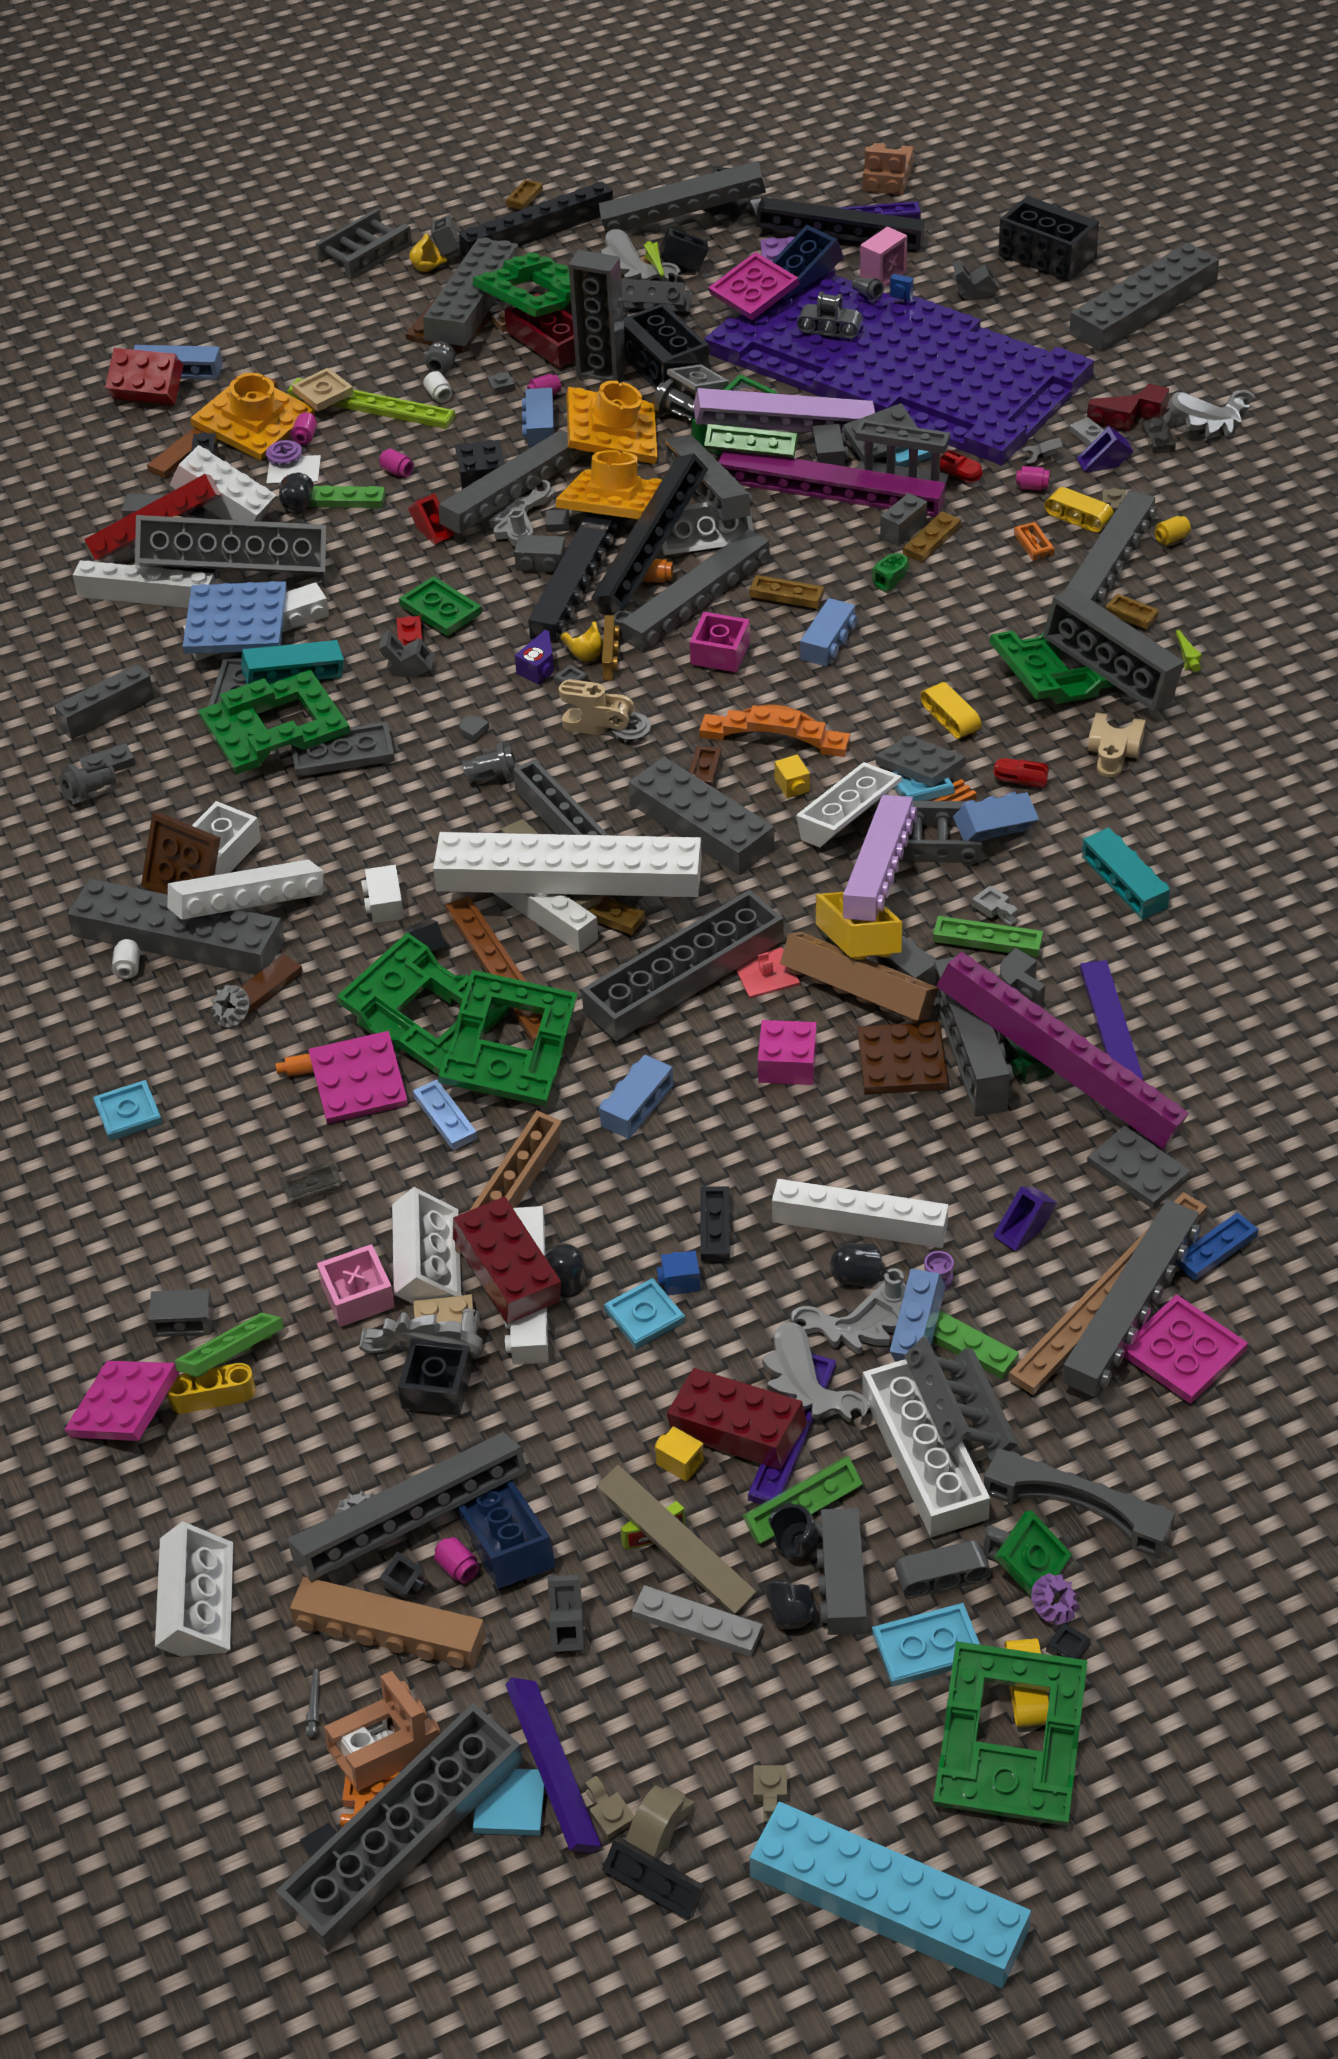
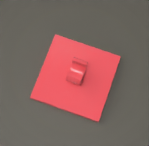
(766, 974)

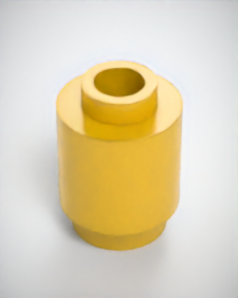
(1172, 530)

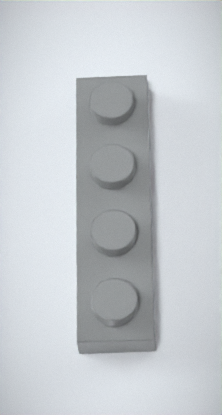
(697, 1621)

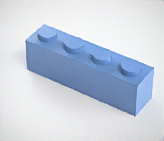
(197, 361)

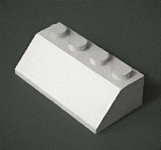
(703, 529)
(844, 803)
(424, 1248)
(194, 1592)

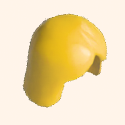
(426, 255)
(587, 646)

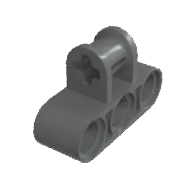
(830, 318)

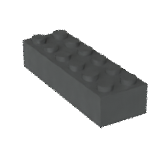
(597, 316)
(1113, 649)
(698, 810)
(975, 1052)

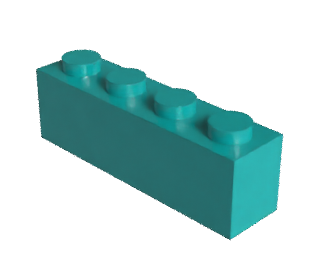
(285, 661)
(1125, 873)

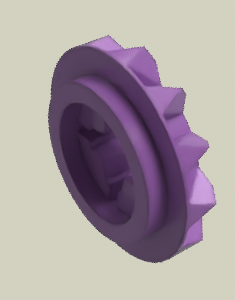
(292, 449)
(1042, 1596)

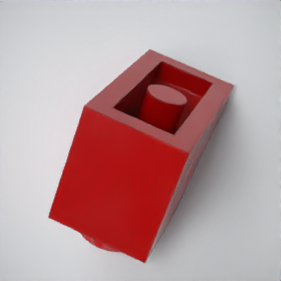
(426, 518)

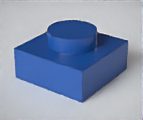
(901, 287)

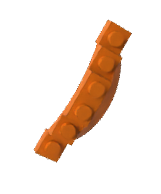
(776, 720)

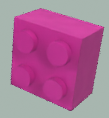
(720, 641)
(787, 1052)

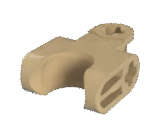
(595, 708)
(1114, 744)

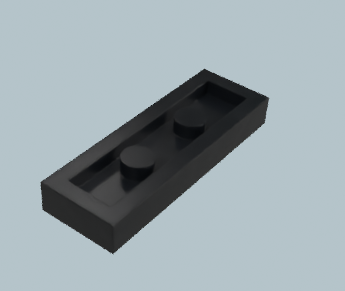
(714, 1223)
(653, 1878)

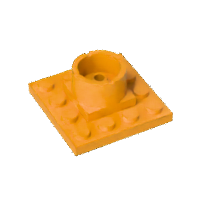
(251, 414)
(611, 421)
(610, 487)

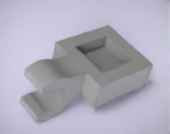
(1046, 449)
(993, 903)

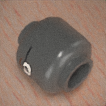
(439, 357)

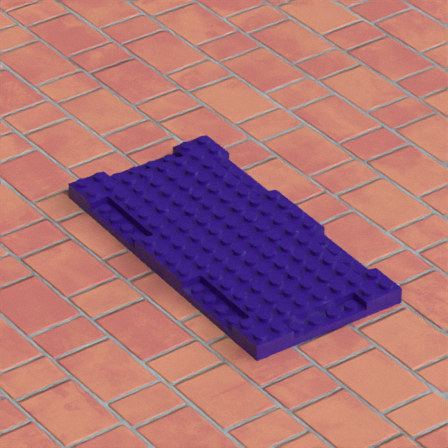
(915, 354)

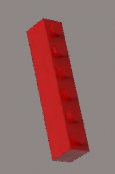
(176, 503)

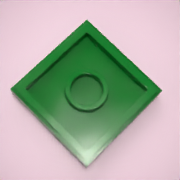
(1032, 1552)

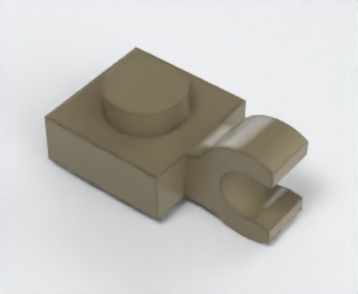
(1113, 497)
(769, 1787)
(610, 1812)

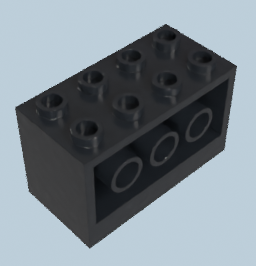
(1048, 238)
(662, 341)

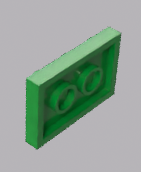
(440, 606)

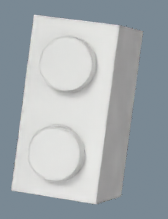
(383, 893)

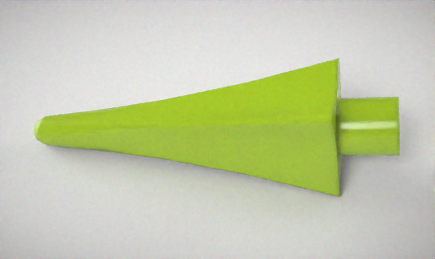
(653, 256)
(1189, 653)

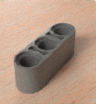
(942, 1569)

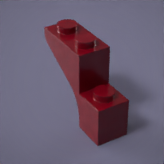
(1123, 410)

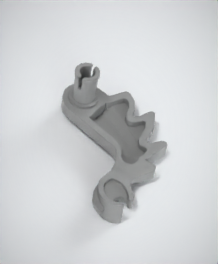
(631, 265)
(1206, 415)
(512, 518)
(866, 1323)
(424, 1329)
(797, 1378)

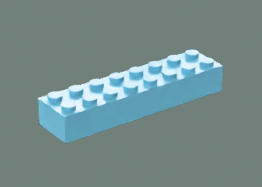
(890, 1894)

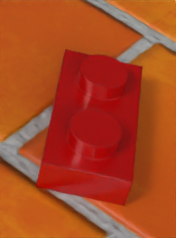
(409, 629)

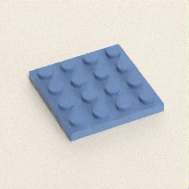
(234, 617)

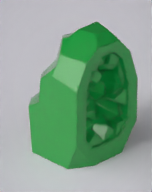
(890, 571)

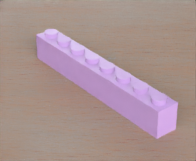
(775, 410)
(879, 858)

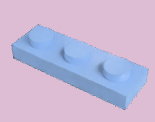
(445, 1114)

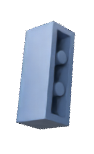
(537, 415)
(828, 632)
(995, 817)
(636, 1096)
(918, 1311)

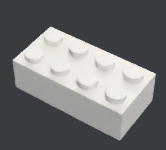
(241, 496)

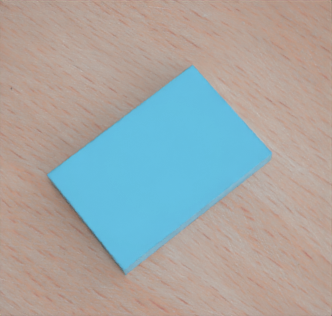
(922, 1643)

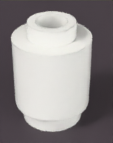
(438, 387)
(126, 959)

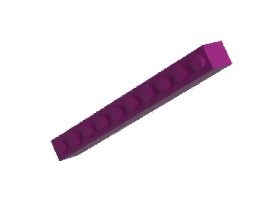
(830, 481)
(1062, 1049)

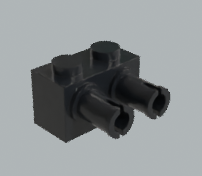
(683, 250)

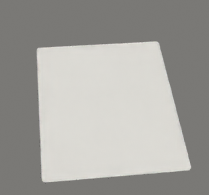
(306, 465)

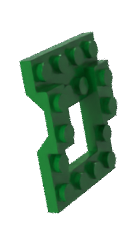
(525, 269)
(1043, 672)
(245, 738)
(392, 984)
(504, 1068)
(1003, 1777)

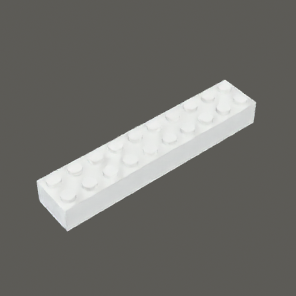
(568, 864)

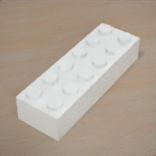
(939, 1481)

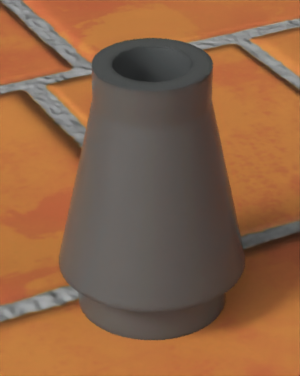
(869, 287)

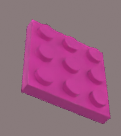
(753, 286)
(358, 1077)
(1184, 1348)
(122, 1400)

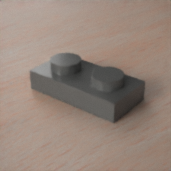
(118, 757)

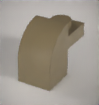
(657, 1819)

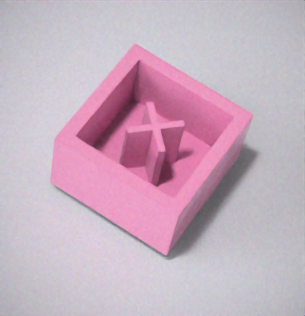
(884, 255)
(356, 1285)

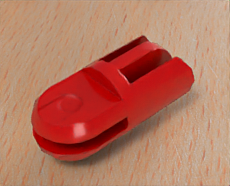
(960, 467)
(1021, 772)

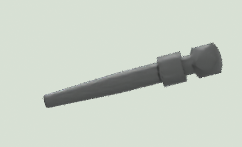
(312, 1716)

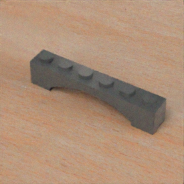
(1018, 1477)

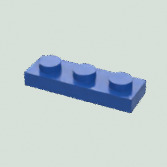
(1217, 1245)

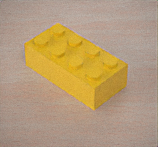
(858, 937)

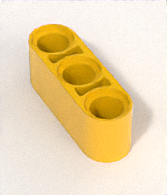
(1078, 509)
(950, 710)
(215, 1389)
(1028, 1704)

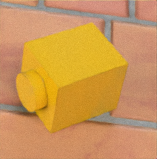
(792, 776)
(679, 1453)

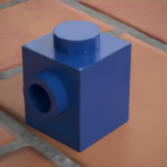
(679, 1273)

